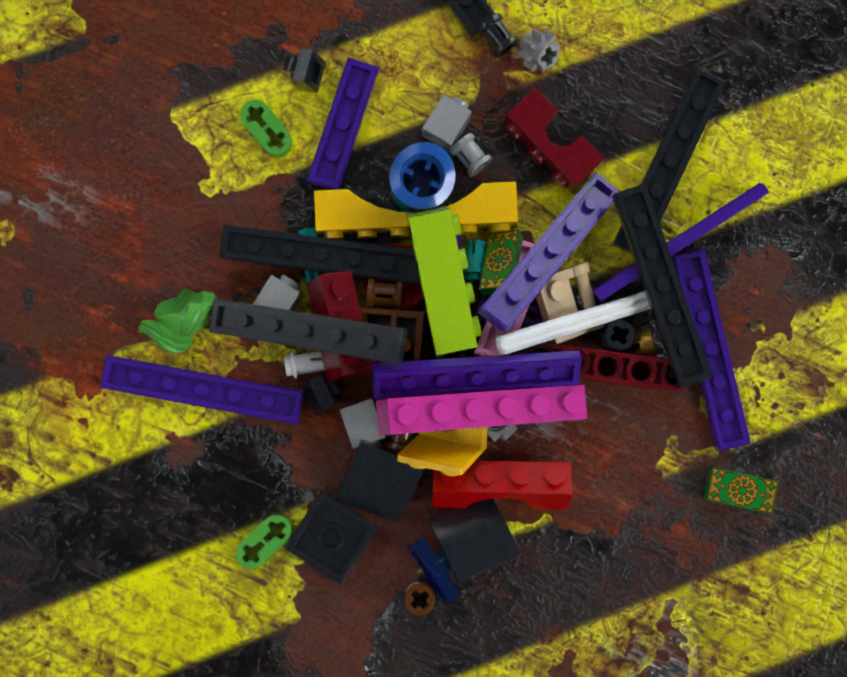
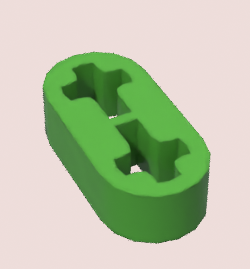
(272, 124)
(270, 546)

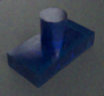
(435, 570)

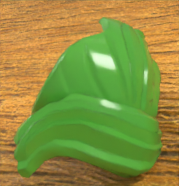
(179, 320)

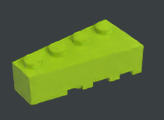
(443, 279)

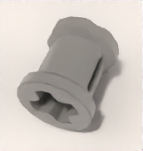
(470, 155)

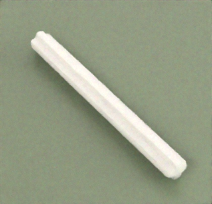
(571, 323)

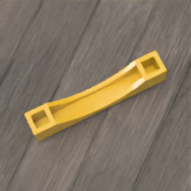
(346, 214)

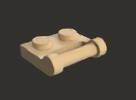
(558, 300)

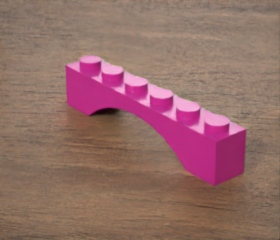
(480, 409)

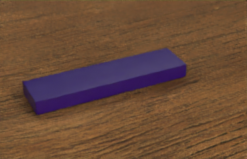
(343, 124)

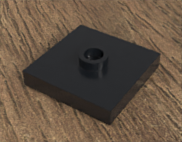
(331, 537)

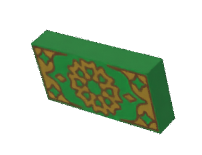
(500, 259)
(741, 490)

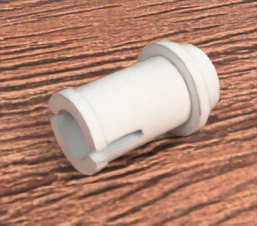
(303, 363)

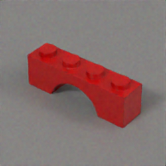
(535, 483)

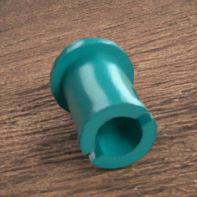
(475, 257)

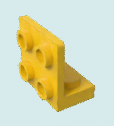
(445, 450)

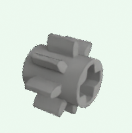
(539, 50)

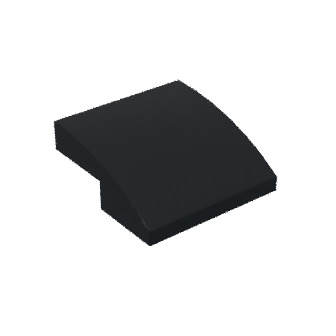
(378, 482)
(473, 538)

